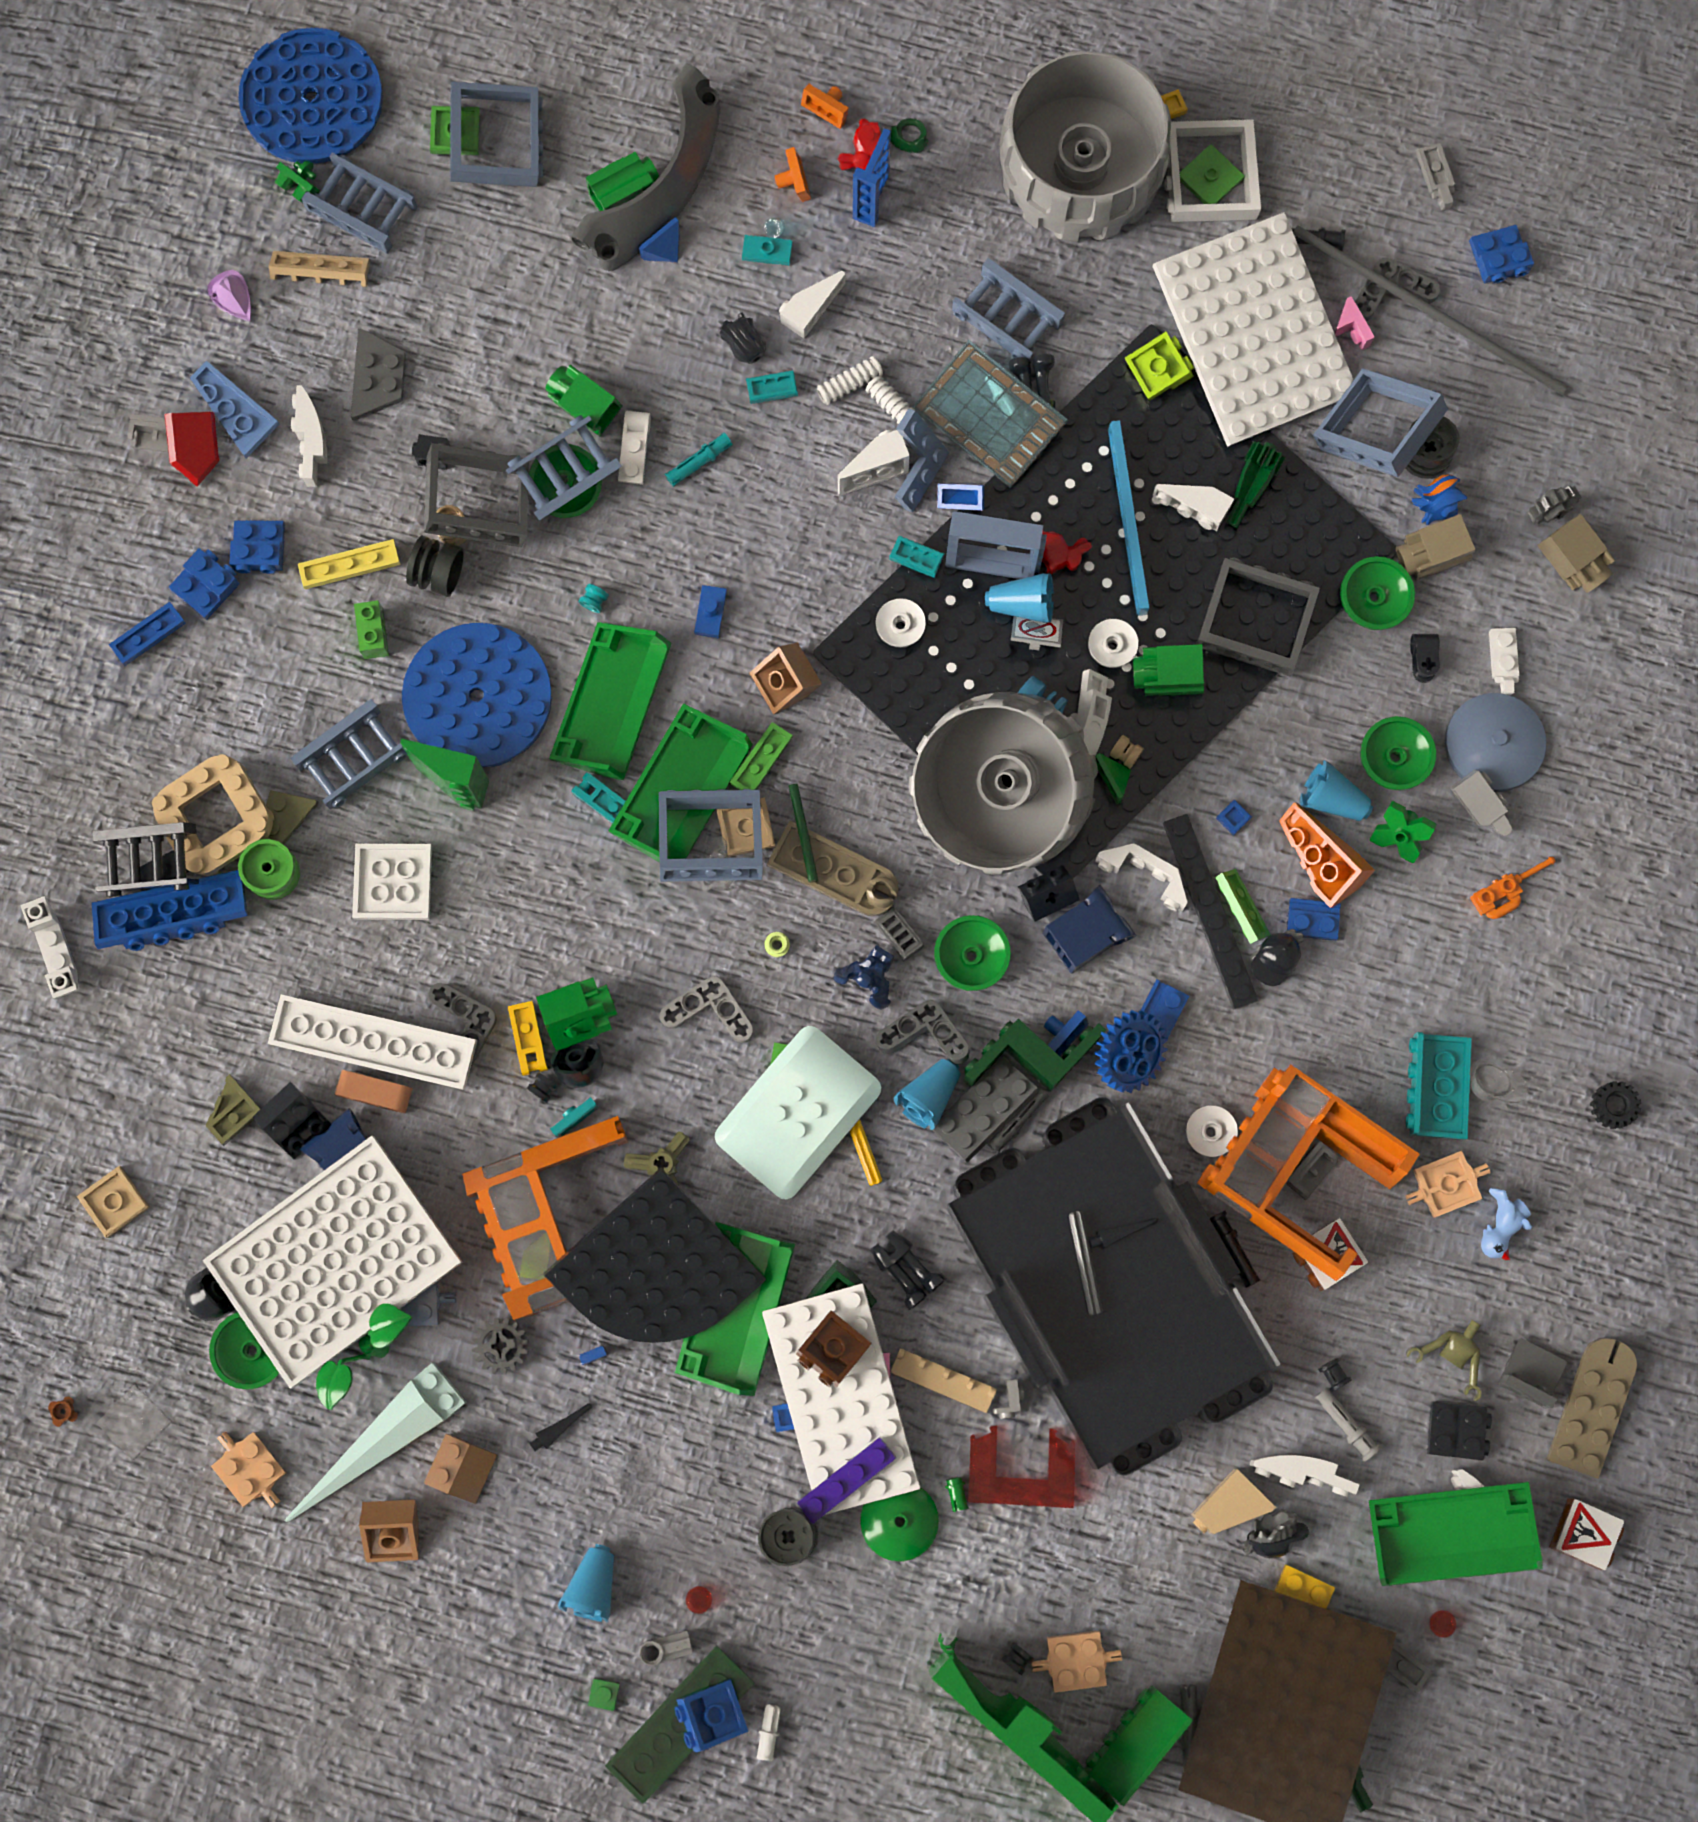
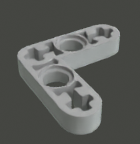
(715, 1001)

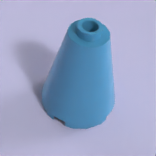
(1023, 598)
(1335, 794)
(929, 1093)
(591, 1586)

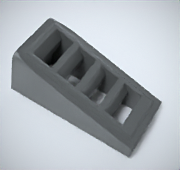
(909, 951)

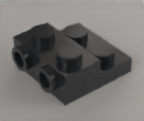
(1458, 1431)

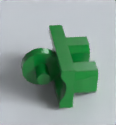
(288, 176)

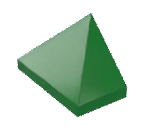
(1113, 775)

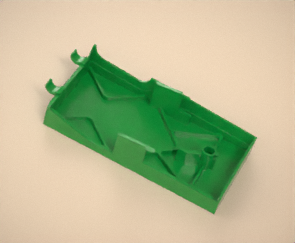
(1025, 1732)

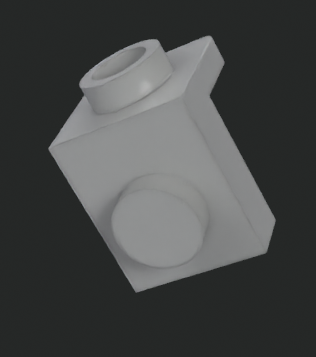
(1014, 1396)

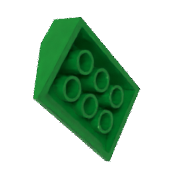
(452, 771)
(1137, 1744)

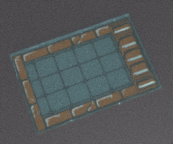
(989, 413)

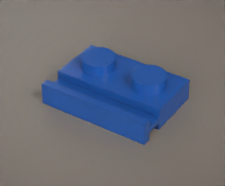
(1313, 919)
(1165, 1004)

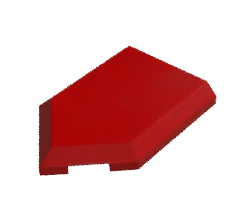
(192, 444)

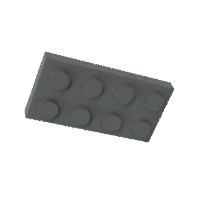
(985, 1109)

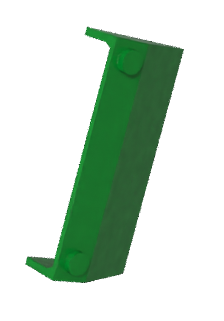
(611, 700)
(691, 756)
(735, 1348)
(1455, 1534)

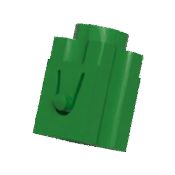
(621, 181)
(583, 397)
(1170, 670)
(576, 1012)

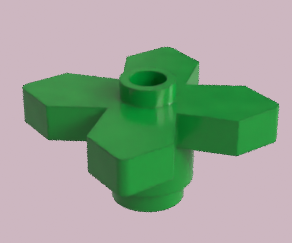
(1403, 829)

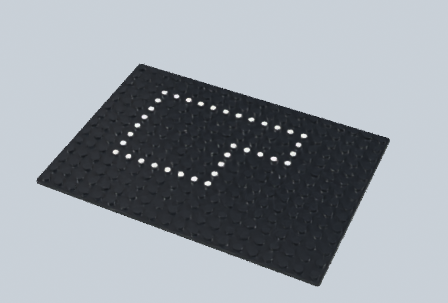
(1072, 490)

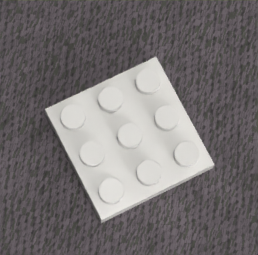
(392, 882)

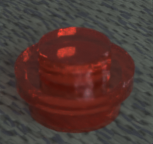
(698, 1599)
(1442, 1623)

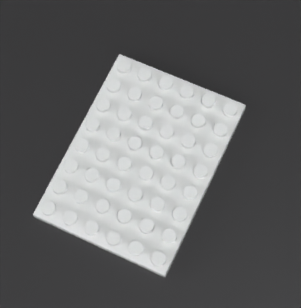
(1254, 328)
(329, 1258)

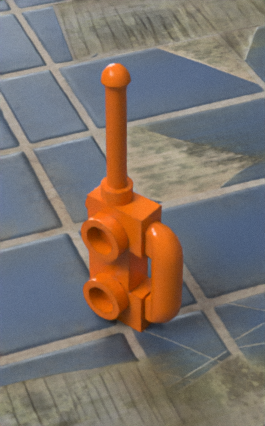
(1507, 886)

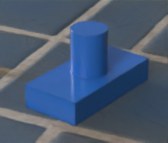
(710, 611)
(1066, 1033)

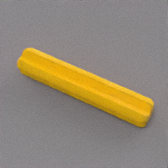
(865, 1154)

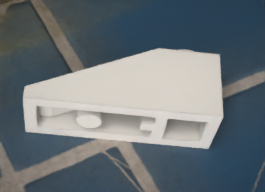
(809, 304)

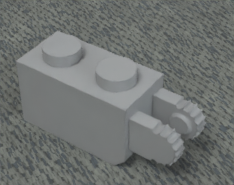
(1482, 802)

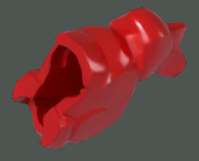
(864, 142)
(1059, 554)

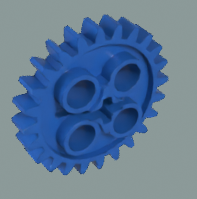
(1131, 1051)

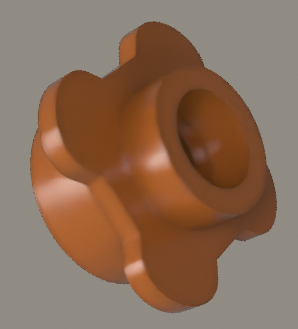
(55, 1411)

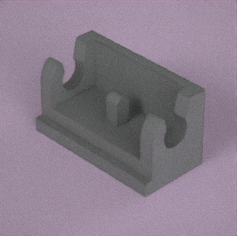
(1312, 1170)

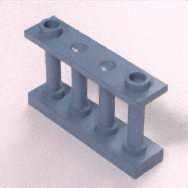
(358, 225)
(1011, 288)
(564, 492)
(327, 745)

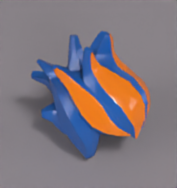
(1439, 498)

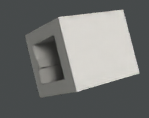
(1199, 502)

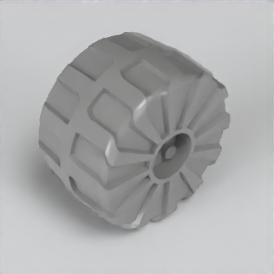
(1076, 108)
(962, 790)

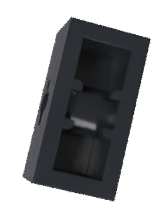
(1048, 893)

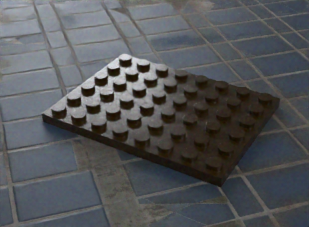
(1287, 1709)

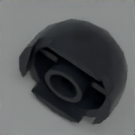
(578, 1064)
(206, 1297)

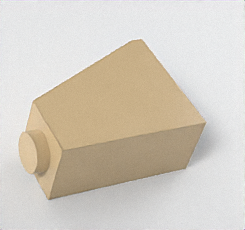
(1231, 1504)

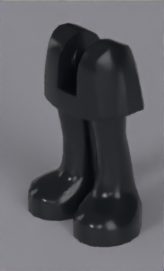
(1042, 366)
(913, 1292)

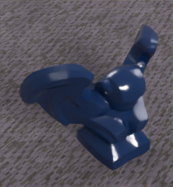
(870, 975)

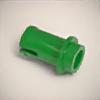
(957, 1493)

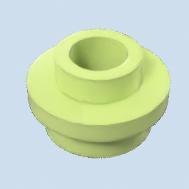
(777, 936)

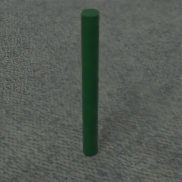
(803, 833)

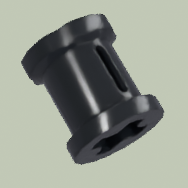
(1334, 1374)

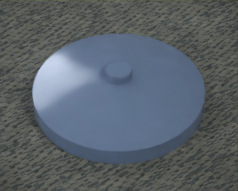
(1496, 737)

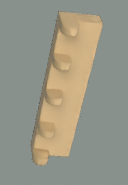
(319, 267)
(943, 1380)

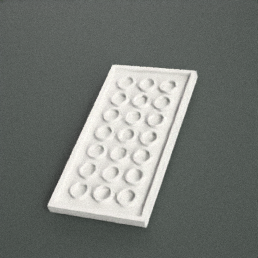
(842, 1420)

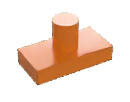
(825, 104)
(794, 176)

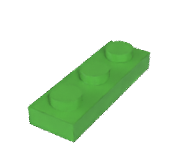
(761, 758)
(1242, 906)

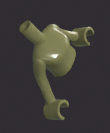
(1458, 1351)

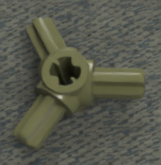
(670, 1153)

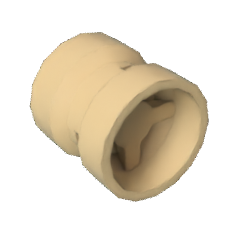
(1130, 756)

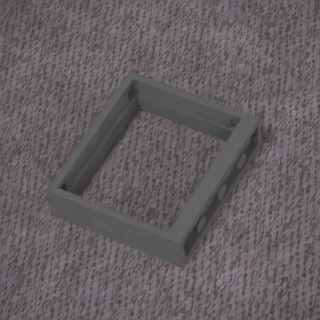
(467, 527)
(1245, 652)

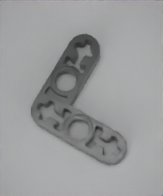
(1394, 273)
(469, 1017)
(929, 1024)

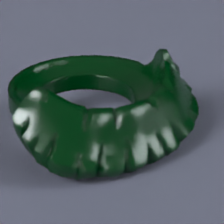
(909, 146)

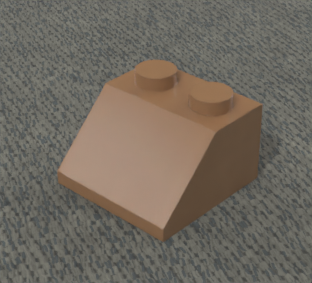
(785, 677)
(460, 1468)
(390, 1530)

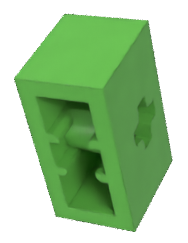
(371, 629)

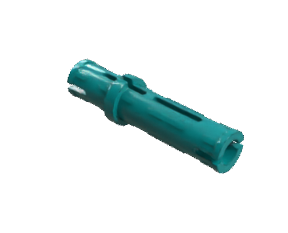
(706, 454)

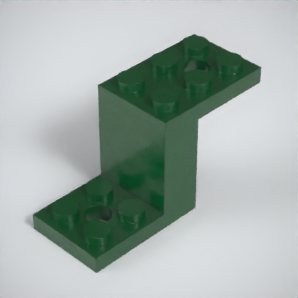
(1032, 1054)

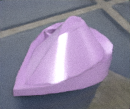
(231, 294)

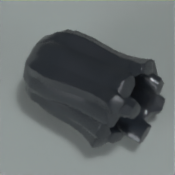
(743, 339)

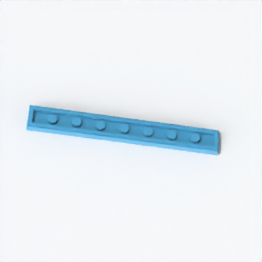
(1128, 518)

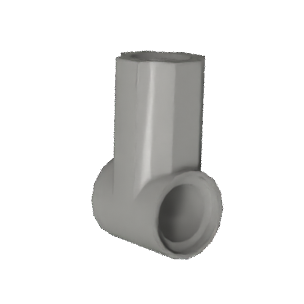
(669, 1648)

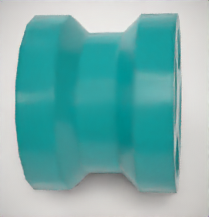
(593, 598)

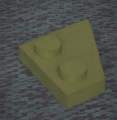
(288, 813)
(232, 1112)

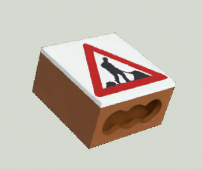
(1338, 1239)
(1587, 1534)

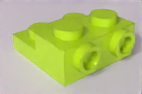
(1160, 365)

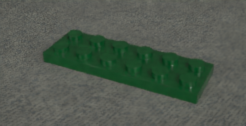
(660, 1743)

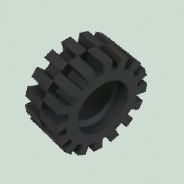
(1600, 1105)

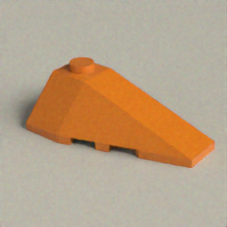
(1329, 861)

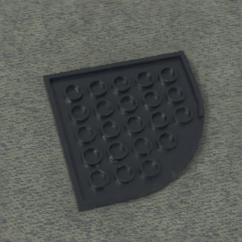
(655, 1268)

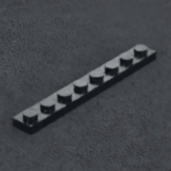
(1210, 912)

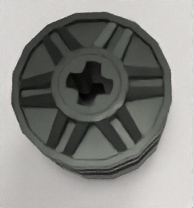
(1442, 447)
(435, 565)
(772, 1537)

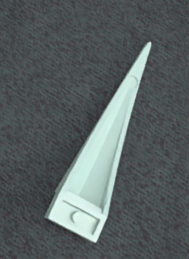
(412, 1413)

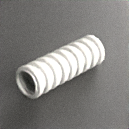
(849, 380)
(889, 399)

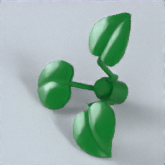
(336, 1379)

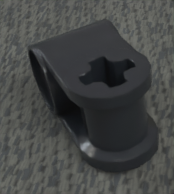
(1425, 652)

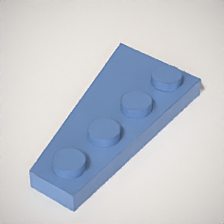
(238, 413)

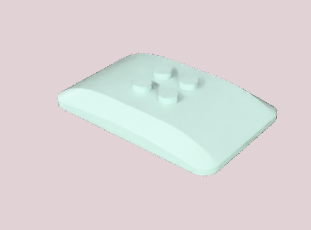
(797, 1112)

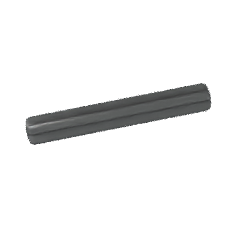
(1086, 1263)

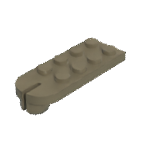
(840, 872)
(1593, 1407)

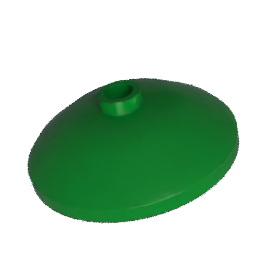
(580, 503)
(1388, 582)
(1406, 740)
(977, 936)
(231, 1356)
(901, 1542)

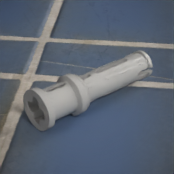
(1355, 1434)

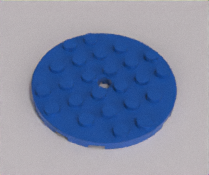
(303, 62)
(473, 659)

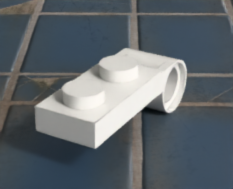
(634, 447)

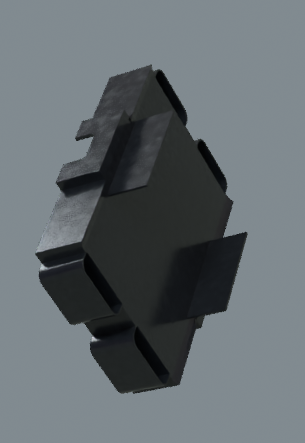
(1170, 1315)

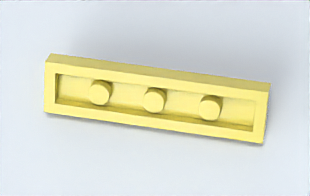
(349, 564)

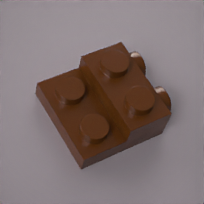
(832, 1349)

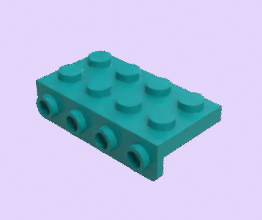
(1439, 1086)

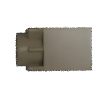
(1436, 548)
(1578, 554)

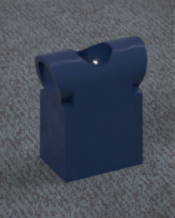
(1087, 930)
(338, 1141)

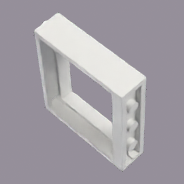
(1214, 212)

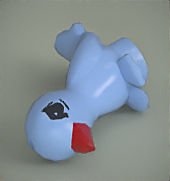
(1509, 1220)

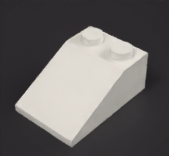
(877, 462)

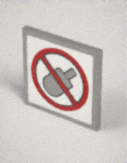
(1037, 632)

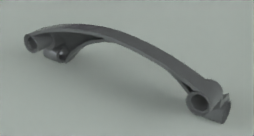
(629, 225)

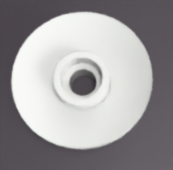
(900, 611)
(1117, 632)
(1215, 1118)

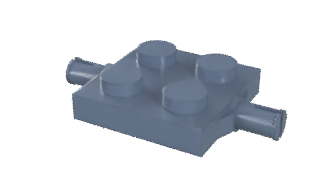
(426, 1306)

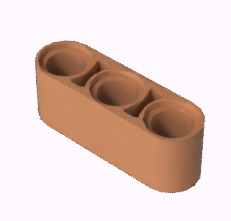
(373, 1091)

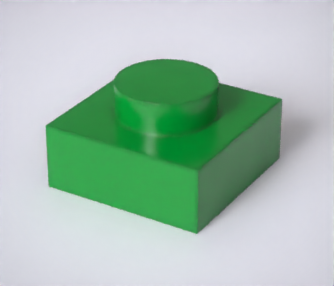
(604, 1694)

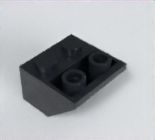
(291, 1120)

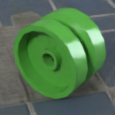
(262, 856)

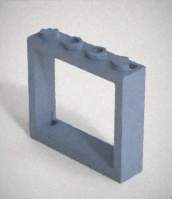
(490, 174)
(1394, 463)
(998, 532)
(710, 868)

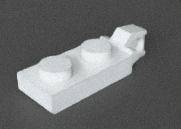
(1504, 658)

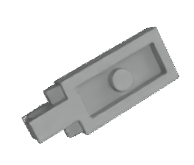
(1437, 174)

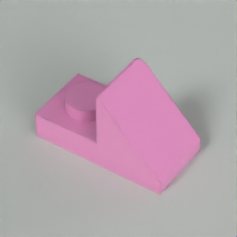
(1353, 321)

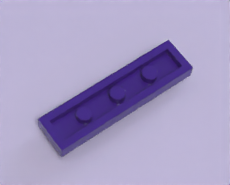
(846, 1480)

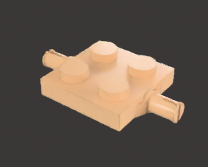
(1447, 1184)
(248, 1469)
(1076, 1661)

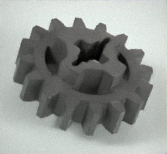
(1554, 504)
(501, 1358)

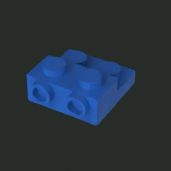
(1501, 254)
(257, 546)
(204, 583)
(711, 1716)

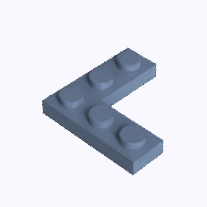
(931, 457)

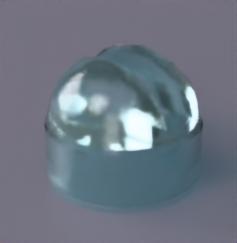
(773, 223)

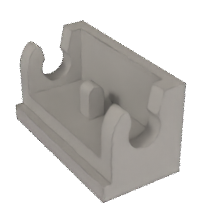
(148, 433)

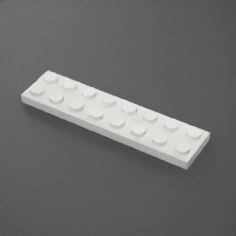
(372, 1042)

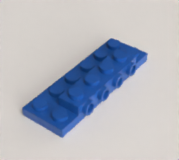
(168, 913)

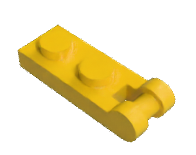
(527, 1037)

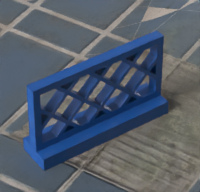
(870, 182)

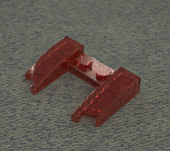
(989, 1489)

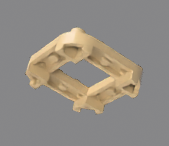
(256, 817)

